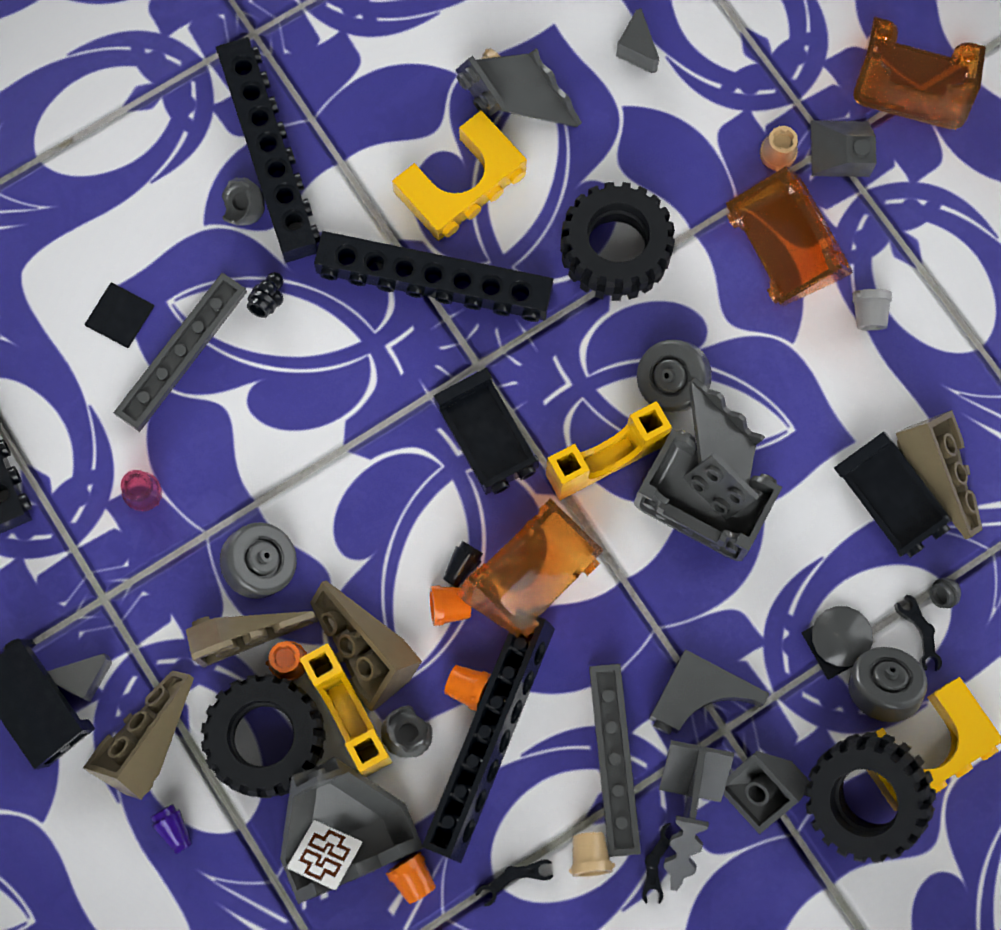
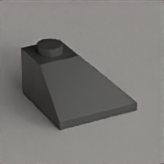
(842, 148)
(765, 789)

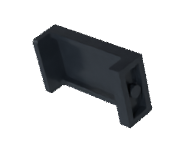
(486, 432)
(894, 495)
(35, 707)

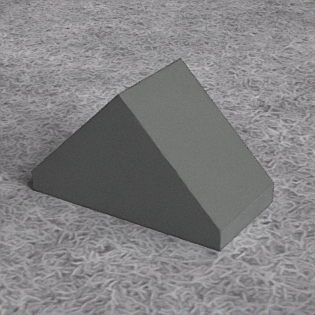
(637, 44)
(82, 676)

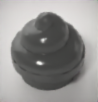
(945, 593)

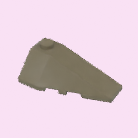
(935, 455)
(226, 636)
(372, 652)
(139, 749)

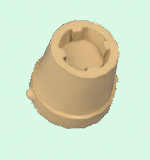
(779, 148)
(590, 855)

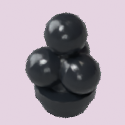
(266, 296)

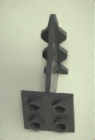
(517, 87)
(723, 452)
(698, 774)

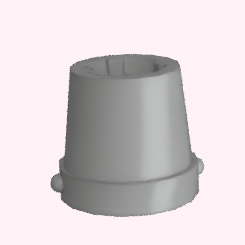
(872, 308)

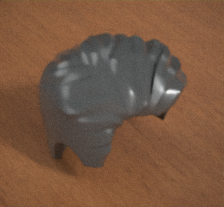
(243, 202)
(406, 733)

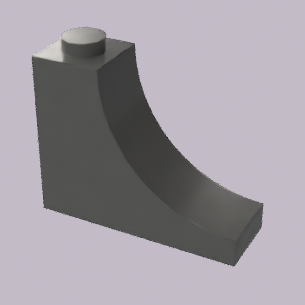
(698, 684)

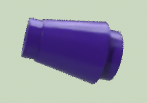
(172, 828)

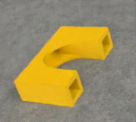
(445, 211)
(574, 470)
(347, 710)
(970, 736)

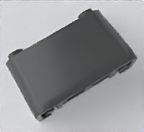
(673, 501)

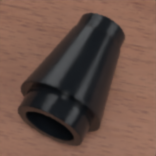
(462, 564)

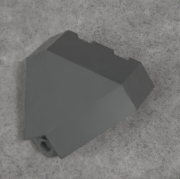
(353, 806)

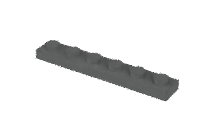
(180, 352)
(614, 760)

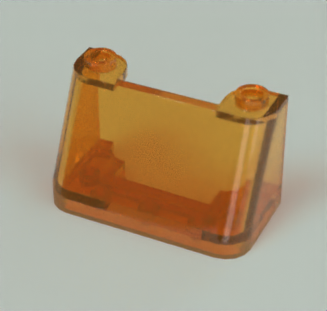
(917, 81)
(789, 236)
(531, 571)

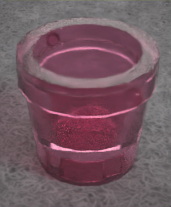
(141, 490)

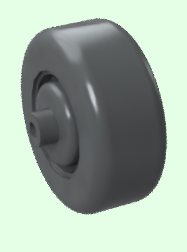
(668, 369)
(258, 560)
(887, 684)

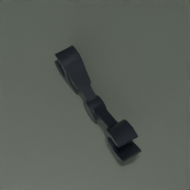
(925, 630)
(652, 862)
(512, 873)

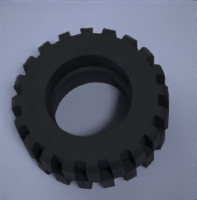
(624, 206)
(233, 706)
(847, 829)

